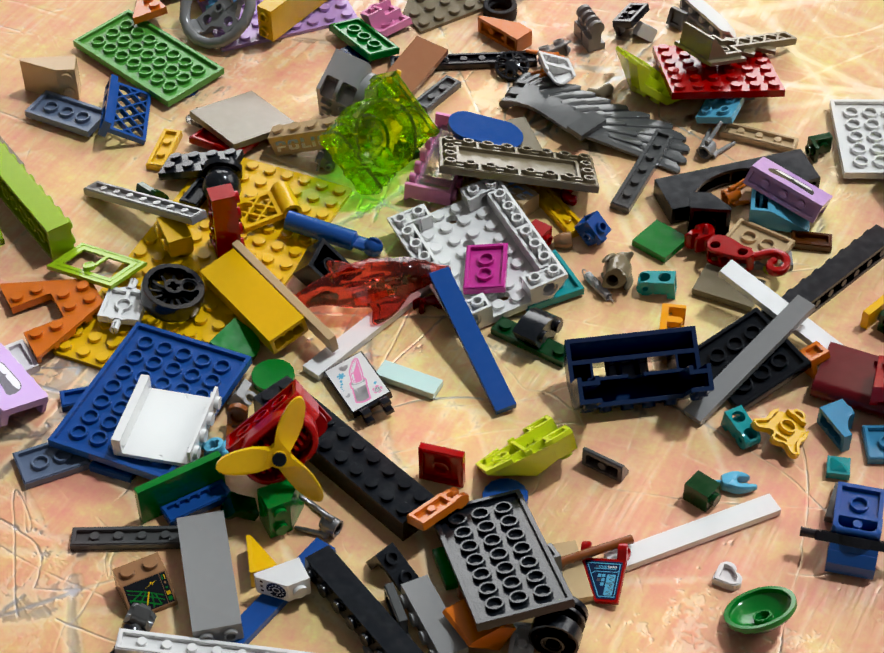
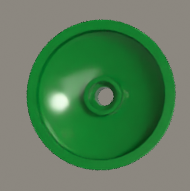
(760, 610)

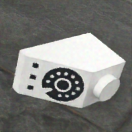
(284, 581)

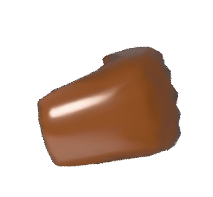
(236, 415)

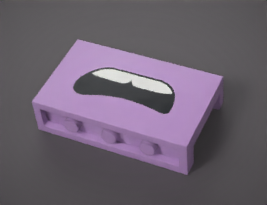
(787, 189)
(17, 388)

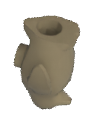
(617, 270)

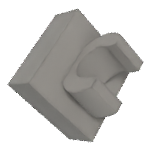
(242, 393)

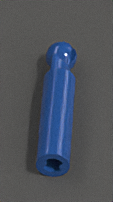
(332, 233)

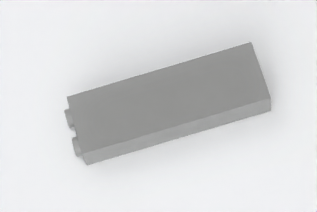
(209, 577)

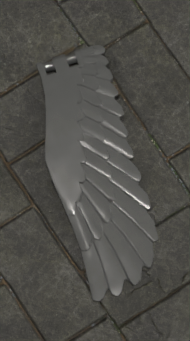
(623, 129)

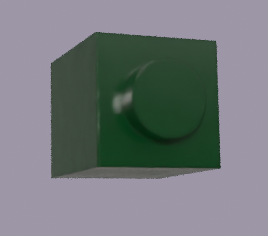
(702, 491)

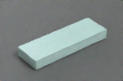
(410, 379)

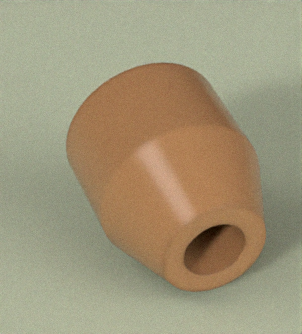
(563, 240)

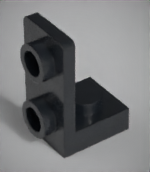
(394, 565)

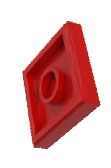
(441, 464)

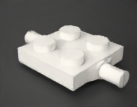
(122, 306)

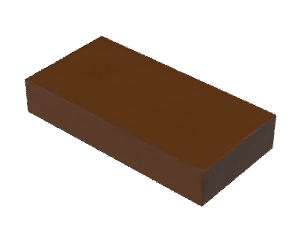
(812, 241)

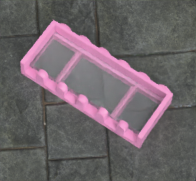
(426, 181)

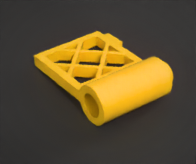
(279, 196)

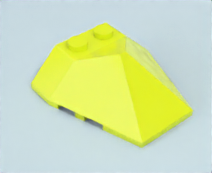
(644, 78)
(531, 452)

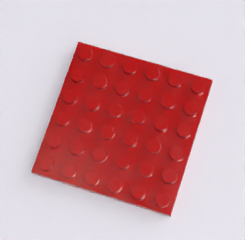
(691, 79)

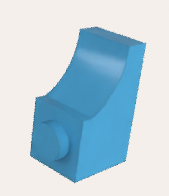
(836, 421)

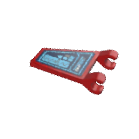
(606, 575)

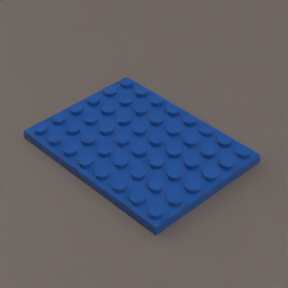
(173, 365)

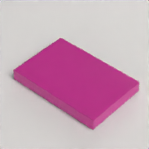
(486, 268)

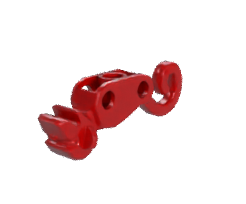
(725, 248)

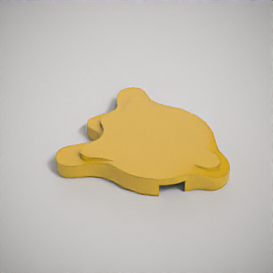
(785, 429)

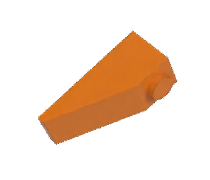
(506, 33)

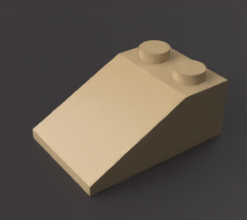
(52, 74)

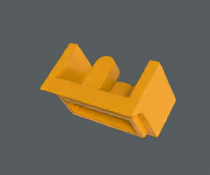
(672, 316)

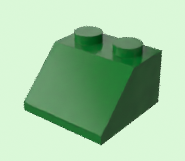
(279, 507)

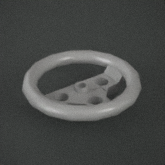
(221, 13)

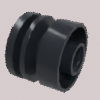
(559, 630)

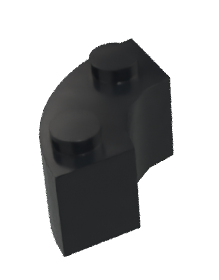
(537, 326)

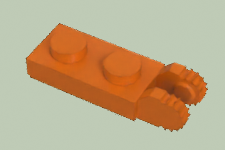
(437, 508)

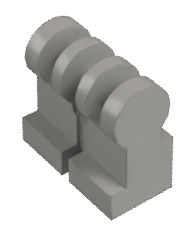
(589, 29)

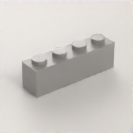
(426, 614)

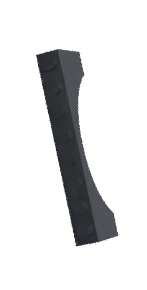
(674, 191)

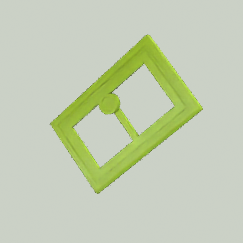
(59, 266)

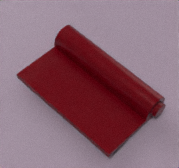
(848, 377)

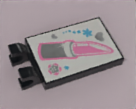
(360, 387)

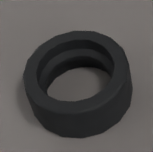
(509, 14)

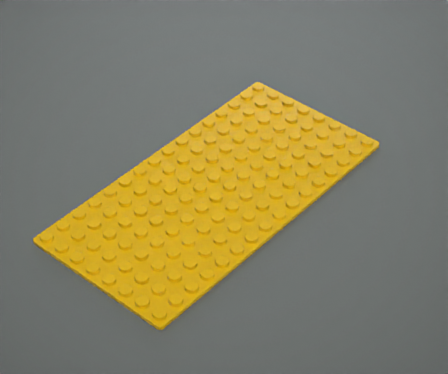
(270, 244)

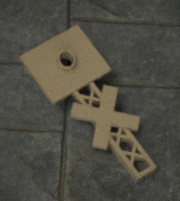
(718, 51)

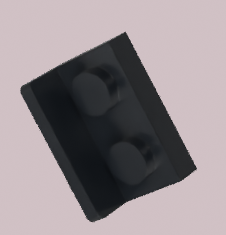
(629, 17)

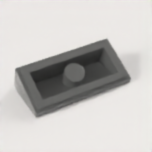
(604, 465)

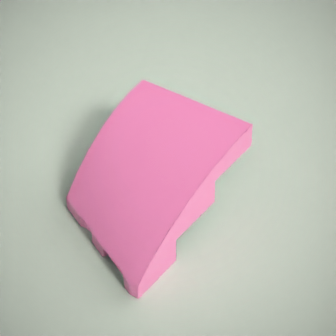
(385, 17)

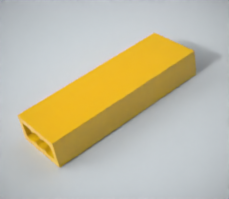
(279, 16)
(254, 301)

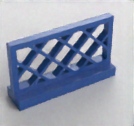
(110, 107)

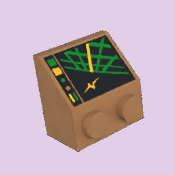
(145, 583)

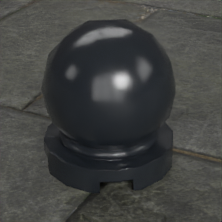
(221, 172)

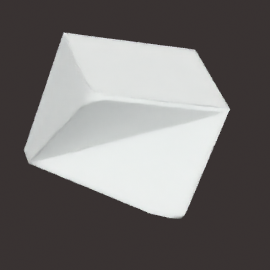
(645, 31)

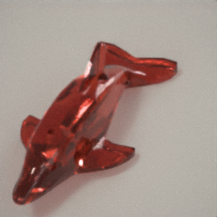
(370, 283)

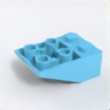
(773, 215)

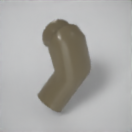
(604, 91)

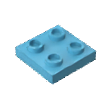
(719, 110)

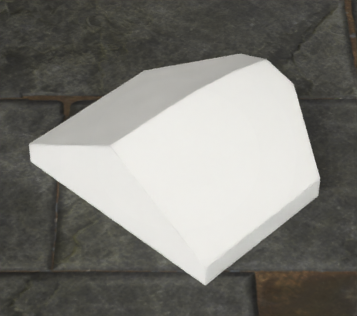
(557, 68)

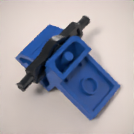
(854, 531)

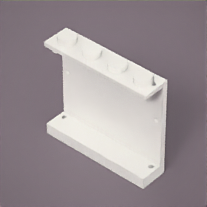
(164, 424)

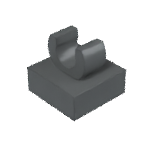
(677, 17)

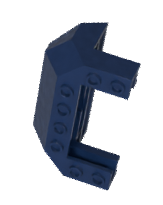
(627, 371)

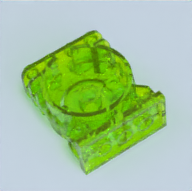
(394, 133)

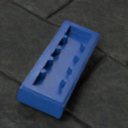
(195, 502)

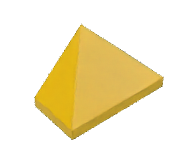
(257, 558)

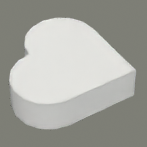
(727, 577)

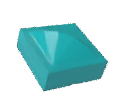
(838, 467)

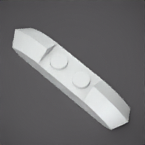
(707, 18)

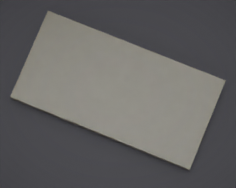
(517, 164)

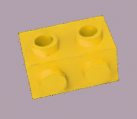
(174, 236)

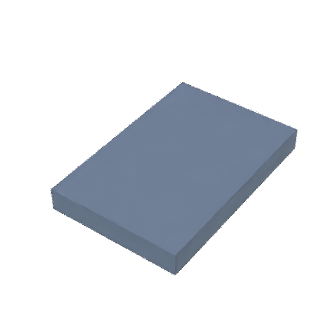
(46, 464)

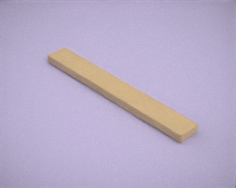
(312, 321)

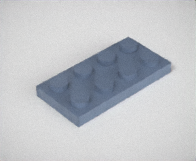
(65, 113)

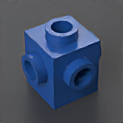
(593, 229)

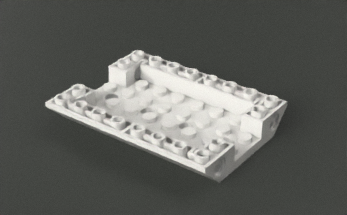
(484, 217)

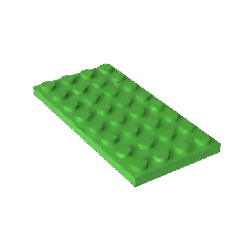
(149, 58)

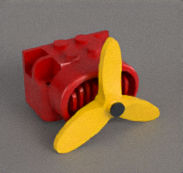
(279, 442)

